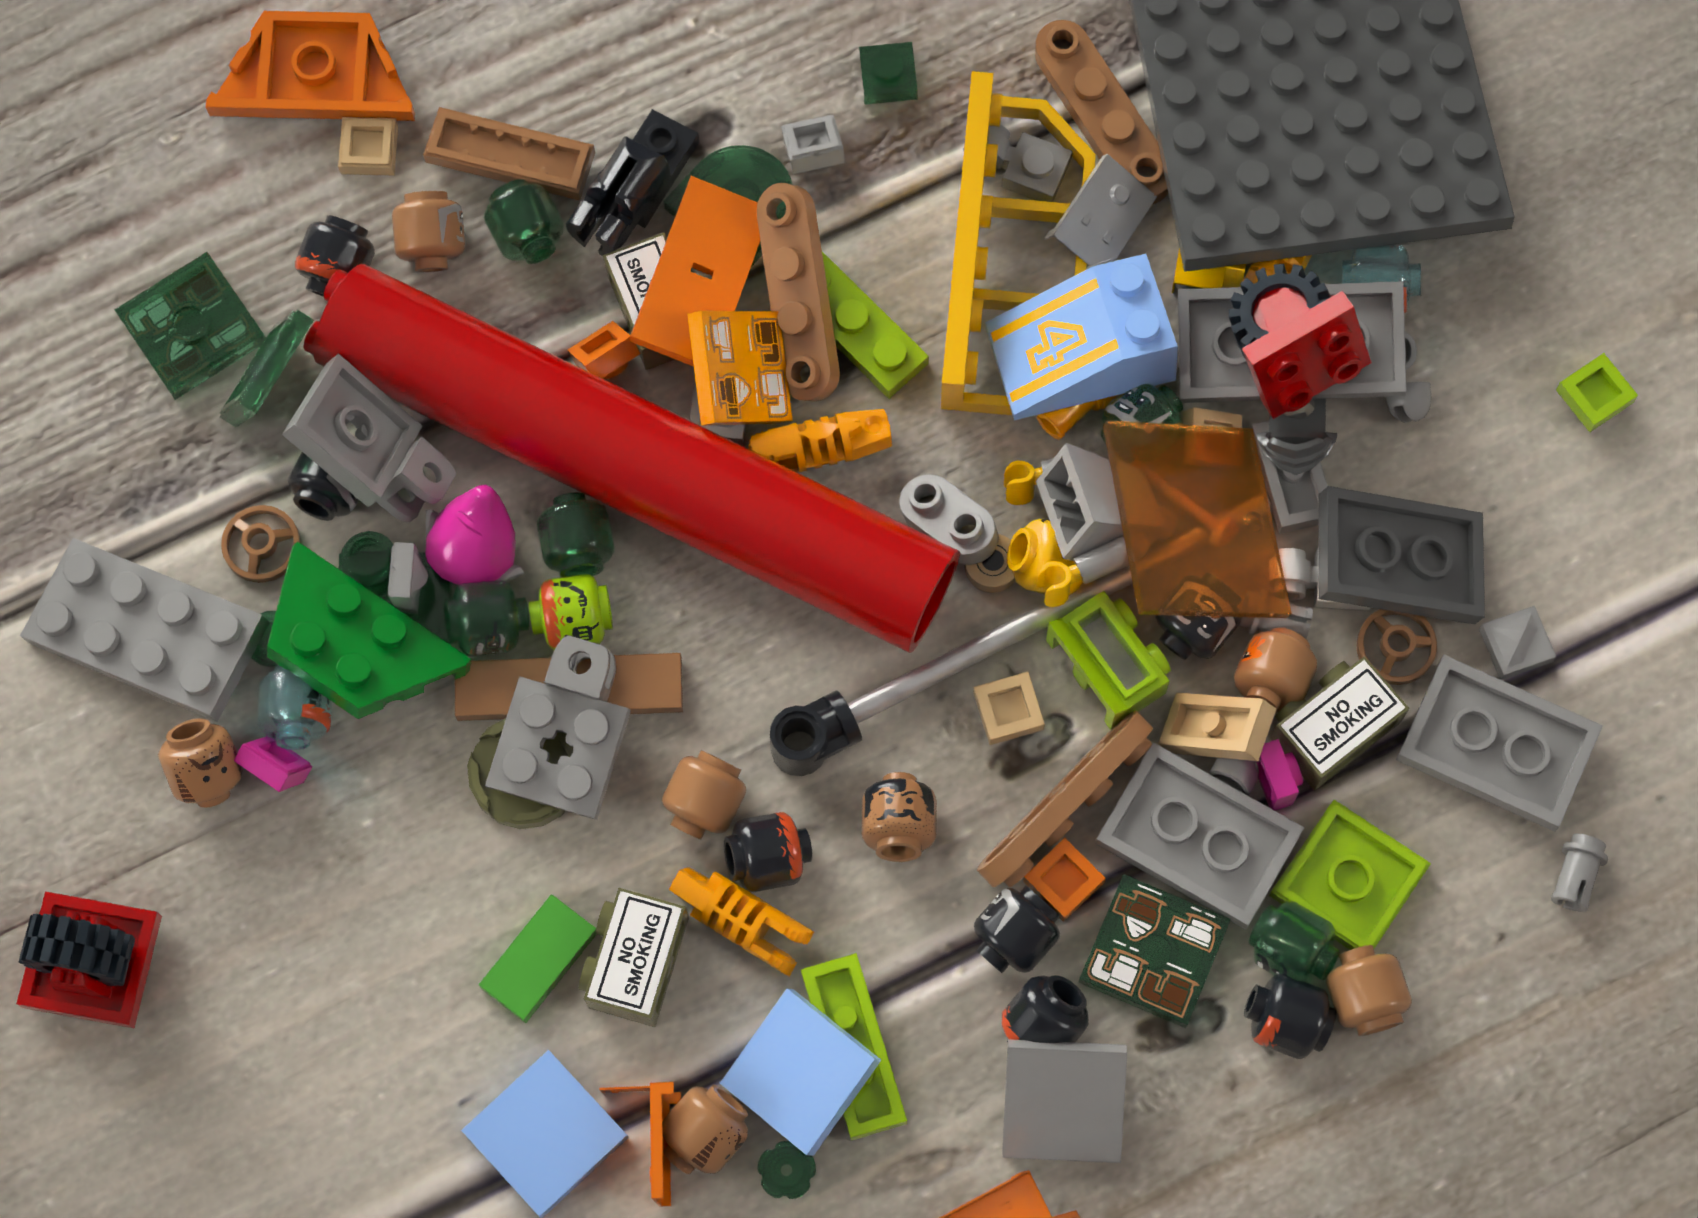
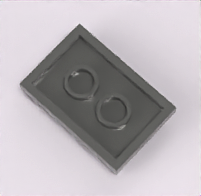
(1401, 555)

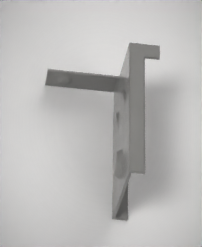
(1103, 213)

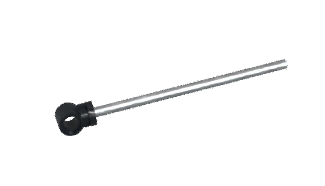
(835, 722)

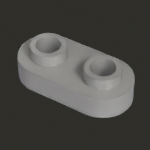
(947, 515)

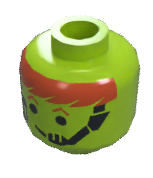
(571, 608)

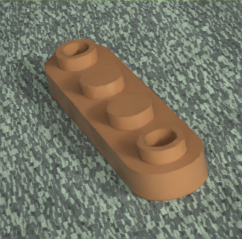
(1098, 102)
(799, 289)
(1049, 818)

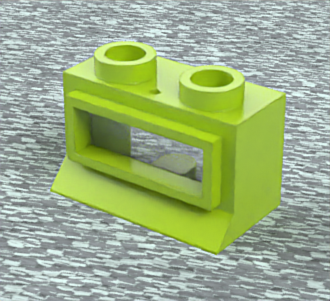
(1111, 656)

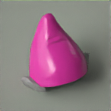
(472, 539)

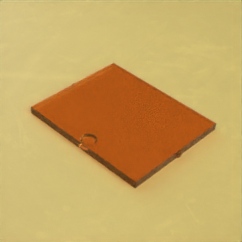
(1196, 520)

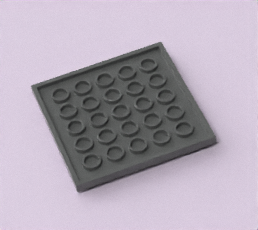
(1317, 126)

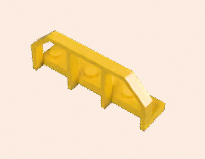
(976, 212)

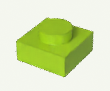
(1596, 392)

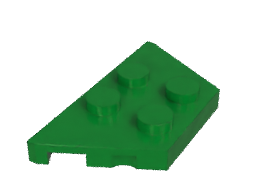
(352, 640)

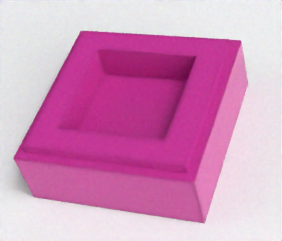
(273, 764)

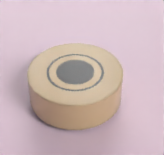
(993, 573)

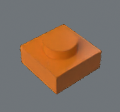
(605, 351)
(1064, 879)

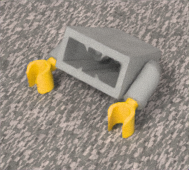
(1082, 511)

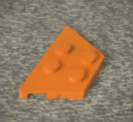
(312, 70)

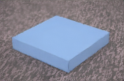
(800, 1072)
(545, 1134)

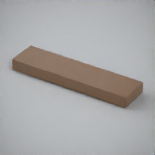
(641, 683)

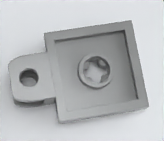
(384, 453)
(567, 705)

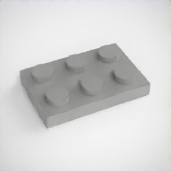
(1499, 743)
(1199, 835)

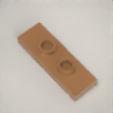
(509, 153)

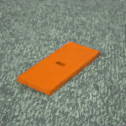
(711, 234)

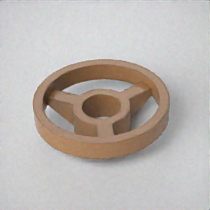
(257, 555)
(1414, 641)

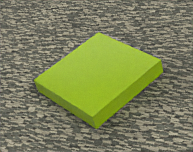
(1351, 876)

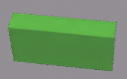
(538, 958)

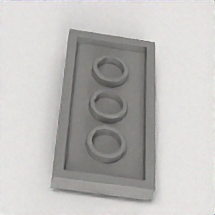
(1218, 372)
(145, 629)

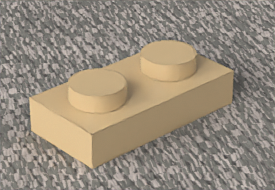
(1217, 726)

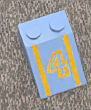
(1085, 339)

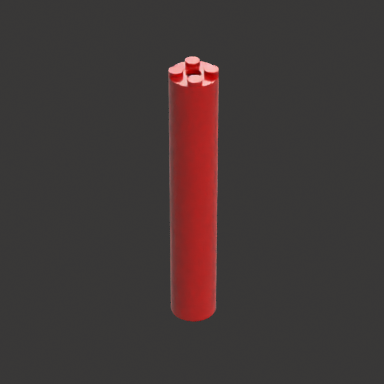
(636, 456)

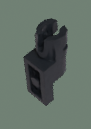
(633, 182)

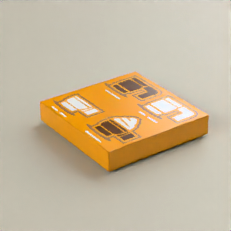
(739, 367)

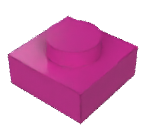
(1278, 775)

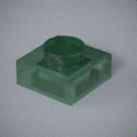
(888, 73)

